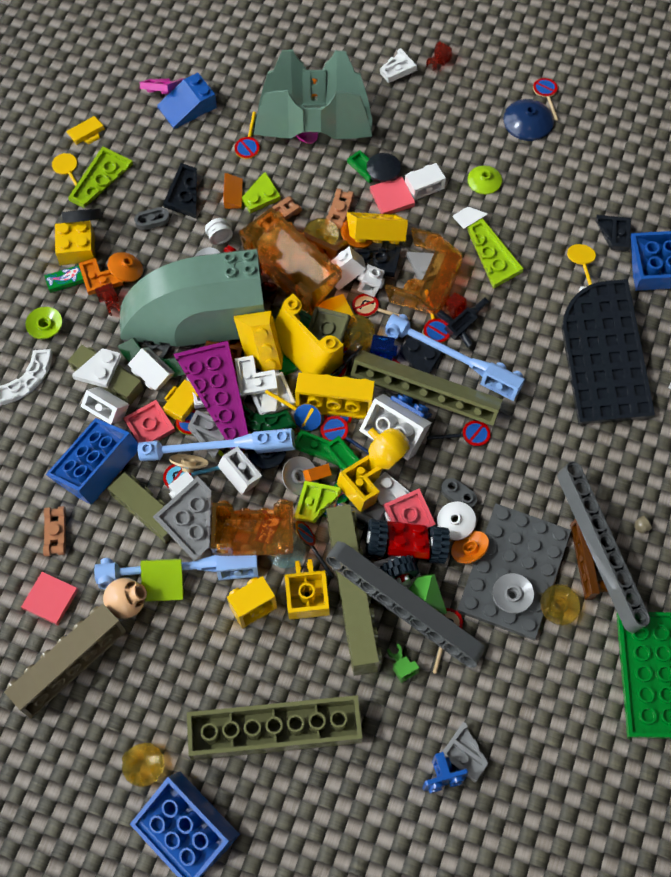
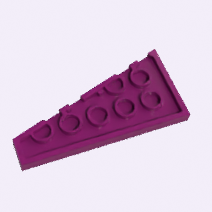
(215, 382)

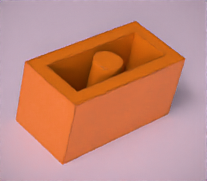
(317, 472)

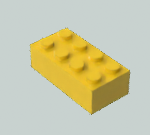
(335, 394)

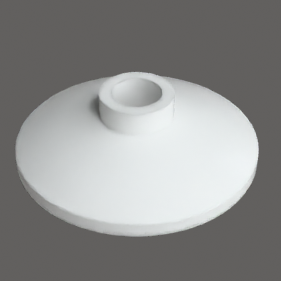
(466, 520)

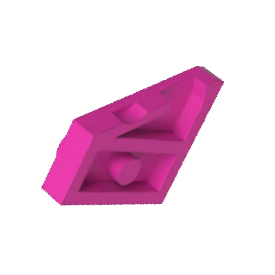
(162, 85)

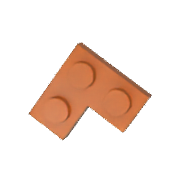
(94, 278)

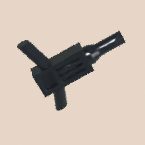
(457, 326)

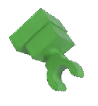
(402, 666)

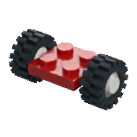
(407, 539)

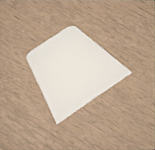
(468, 216)

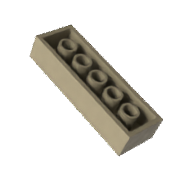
(65, 661)

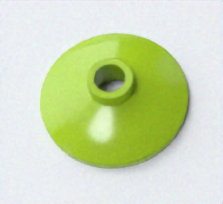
(487, 184)
(41, 317)

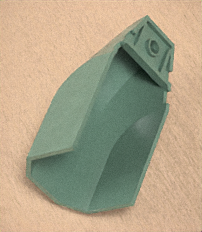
(193, 299)

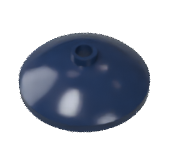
(528, 119)

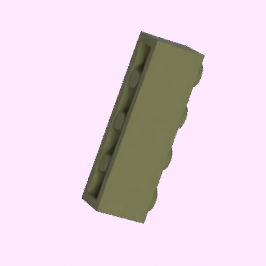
(122, 384)
(139, 503)

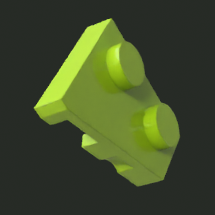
(260, 194)
(315, 500)

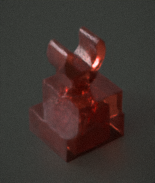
(441, 55)
(108, 295)
(455, 304)

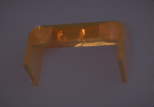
(431, 292)

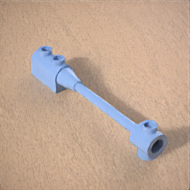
(493, 375)
(260, 441)
(226, 567)

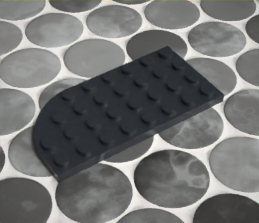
(606, 355)

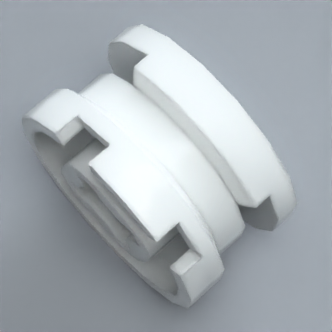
(218, 231)

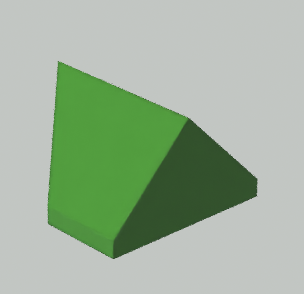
(428, 590)

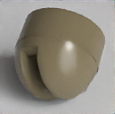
(642, 525)

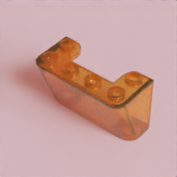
(252, 531)

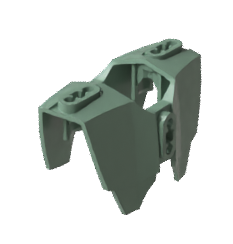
(290, 108)

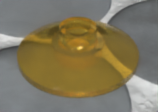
(323, 227)
(568, 604)

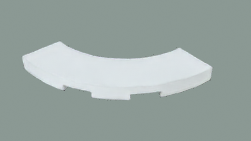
(30, 380)

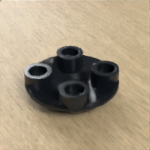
(383, 167)

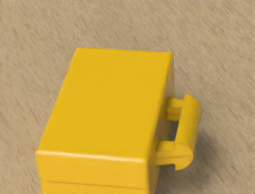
(86, 130)
(180, 401)

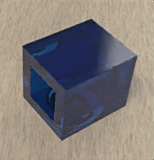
(383, 346)

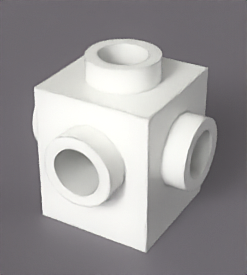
(371, 280)

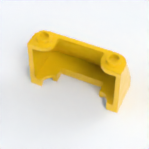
(302, 346)

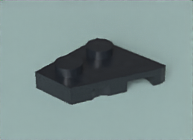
(615, 231)
(420, 355)

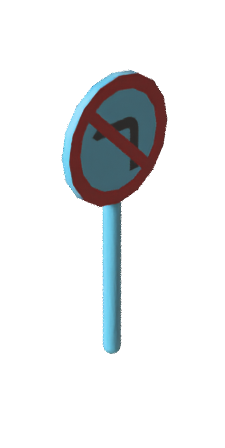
(174, 472)

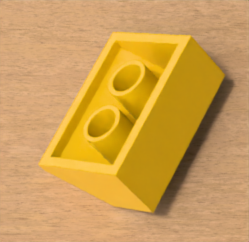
(377, 227)
(260, 340)

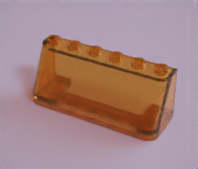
(291, 259)

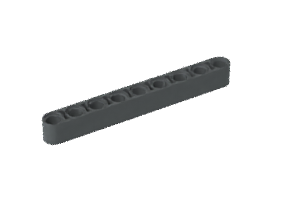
(603, 548)
(405, 604)

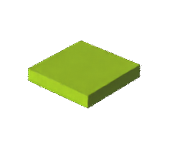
(162, 579)

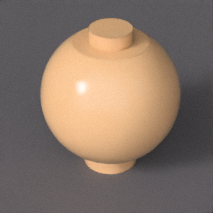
(124, 597)

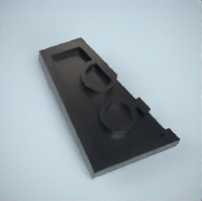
(183, 191)
(382, 259)

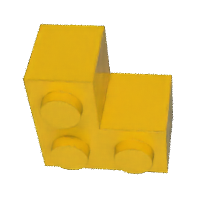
(358, 482)

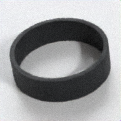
(81, 215)

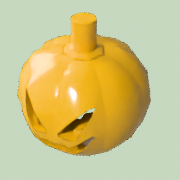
(387, 447)

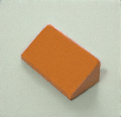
(232, 191)

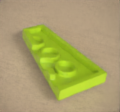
(100, 174)
(495, 257)

